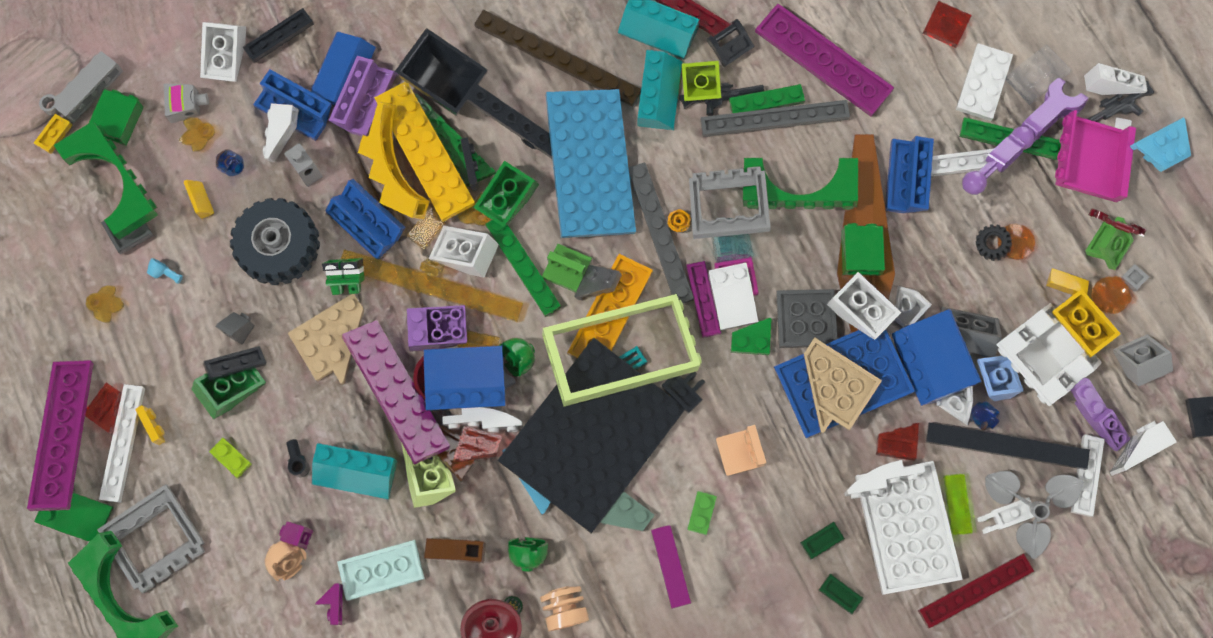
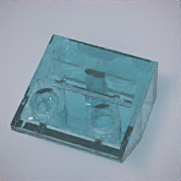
(732, 247)

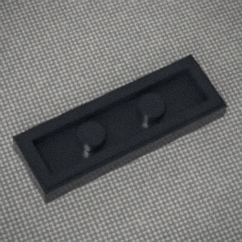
(234, 363)

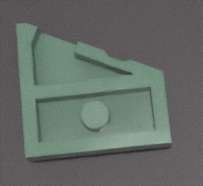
(628, 514)

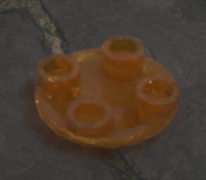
(1022, 241)
(1111, 295)

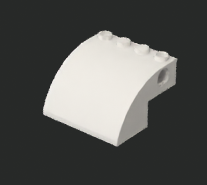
(1047, 356)

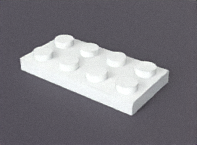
(984, 82)

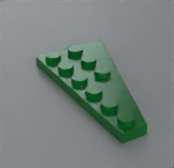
(452, 145)

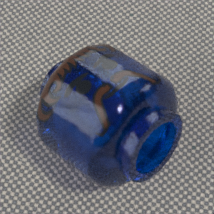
(229, 162)
(985, 415)

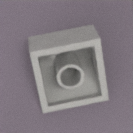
(1144, 360)

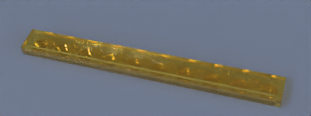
(438, 287)

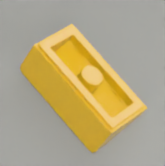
(199, 198)
(1066, 282)

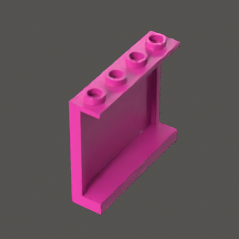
(1095, 158)

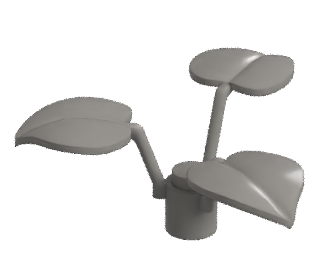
(1034, 537)

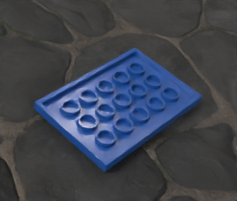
(873, 355)

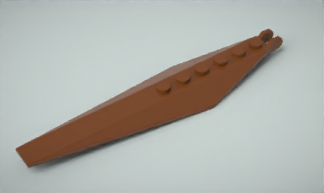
(868, 211)

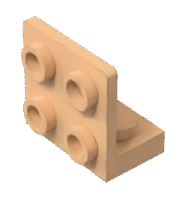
(741, 451)

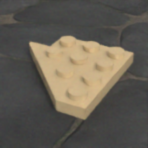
(322, 342)
(837, 385)

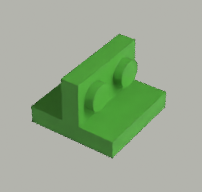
(1110, 244)
(566, 267)

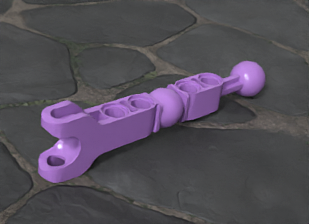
(1055, 106)

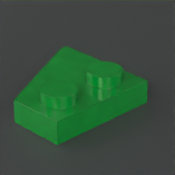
(752, 339)

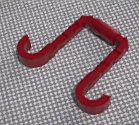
(1132, 228)

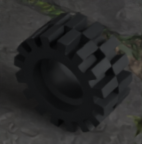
(998, 231)

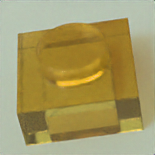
(431, 267)

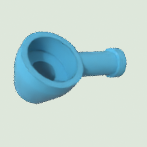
(157, 269)

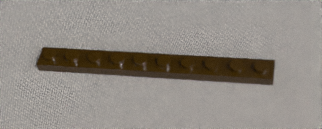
(556, 56)

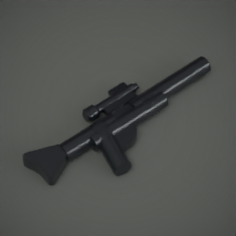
(726, 93)
(1125, 105)

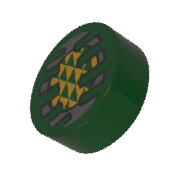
(515, 602)

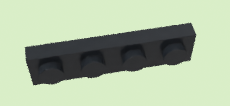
(278, 35)

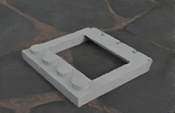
(723, 226)
(140, 514)

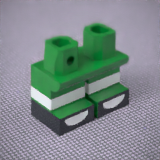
(344, 272)

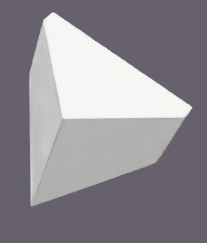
(911, 305)
(959, 404)

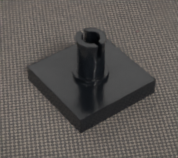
(1200, 416)

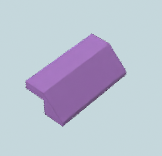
(356, 102)

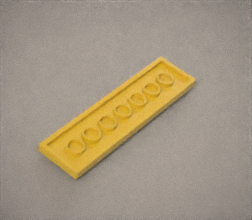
(426, 153)

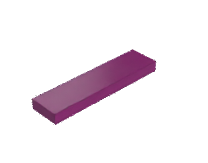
(703, 299)
(670, 566)

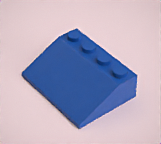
(936, 357)
(464, 377)

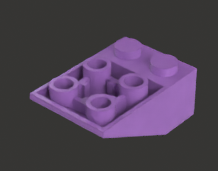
(436, 327)

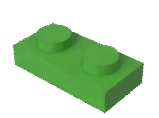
(702, 513)

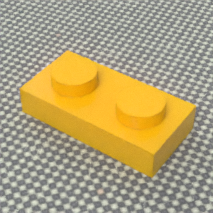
(53, 133)
(154, 431)

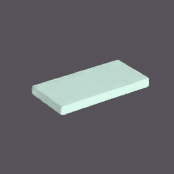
(380, 570)

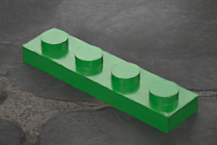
(768, 99)

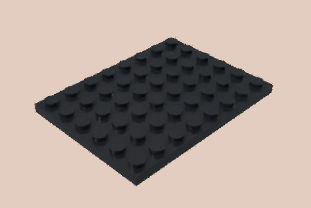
(594, 448)

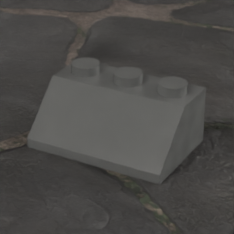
(978, 331)

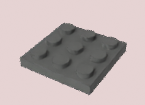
(805, 316)

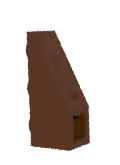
(455, 550)

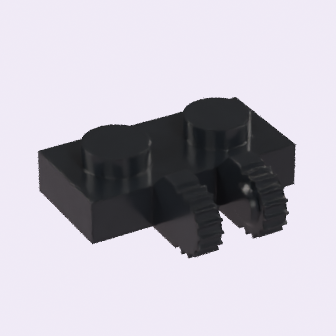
(682, 392)

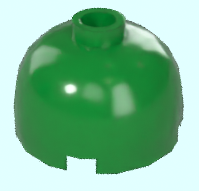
(519, 356)
(527, 553)

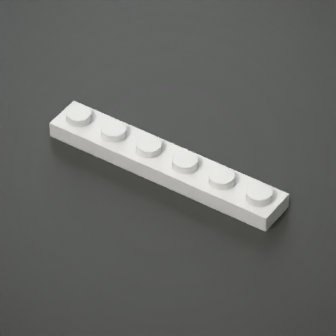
(122, 444)

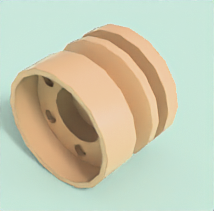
(564, 608)

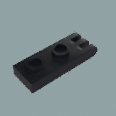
(471, 166)

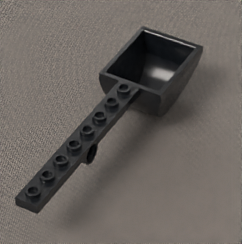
(454, 79)

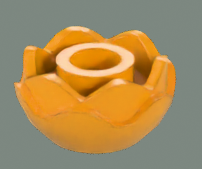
(680, 215)

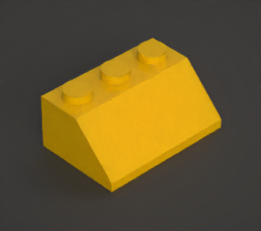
(1086, 323)

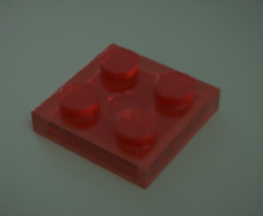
(947, 24)

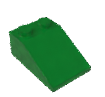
(506, 194)
(226, 392)
(80, 521)

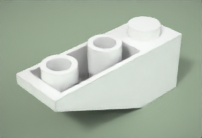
(1111, 80)
(279, 130)

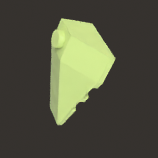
(428, 480)

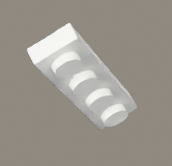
(959, 162)
(1086, 501)

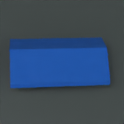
(338, 65)
(312, 109)
(909, 175)
(365, 219)

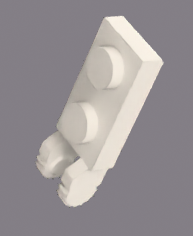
(1007, 515)

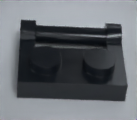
(735, 47)

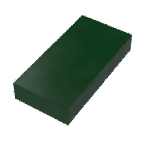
(822, 540)
(840, 594)

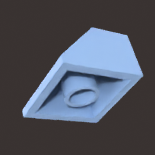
(999, 378)

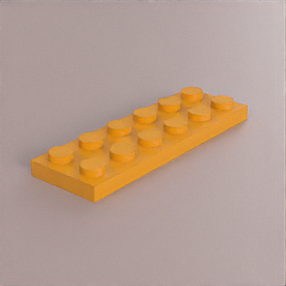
(626, 294)

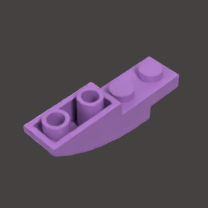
(1098, 415)

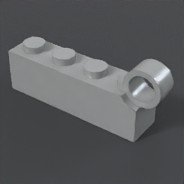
(83, 88)

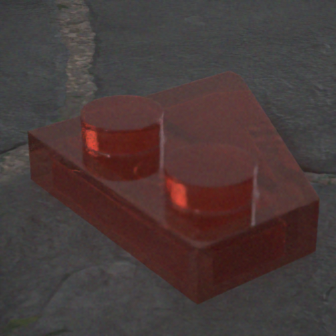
(104, 408)
(899, 443)
(476, 445)

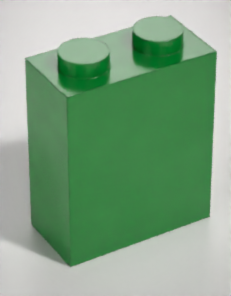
(117, 115)
(862, 249)

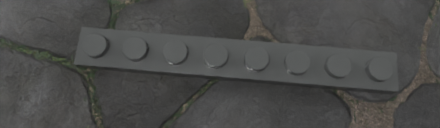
(774, 118)
(660, 233)

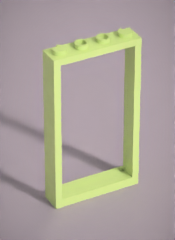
(571, 398)

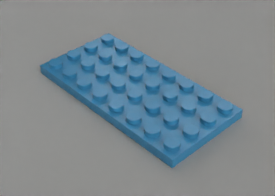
(590, 163)

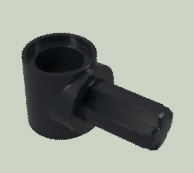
(295, 458)

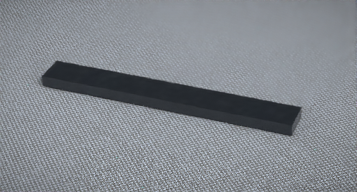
(1007, 446)

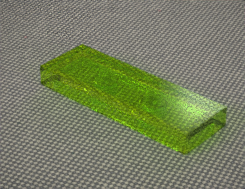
(958, 504)

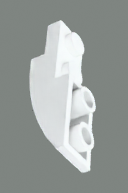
(491, 420)
(876, 479)

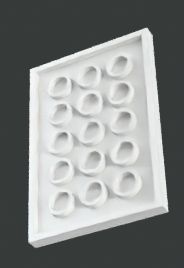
(910, 534)

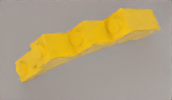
(385, 170)

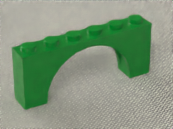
(839, 192)
(134, 206)
(93, 569)

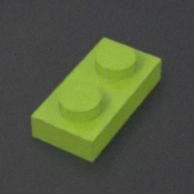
(230, 457)

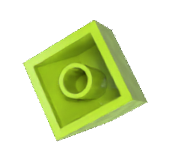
(701, 80)

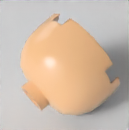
(284, 560)

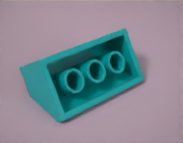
(659, 26)
(659, 91)
(353, 471)

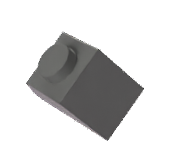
(236, 326)

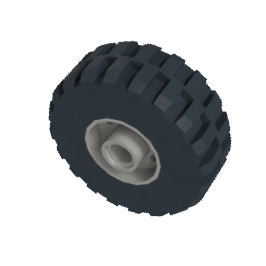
(274, 241)

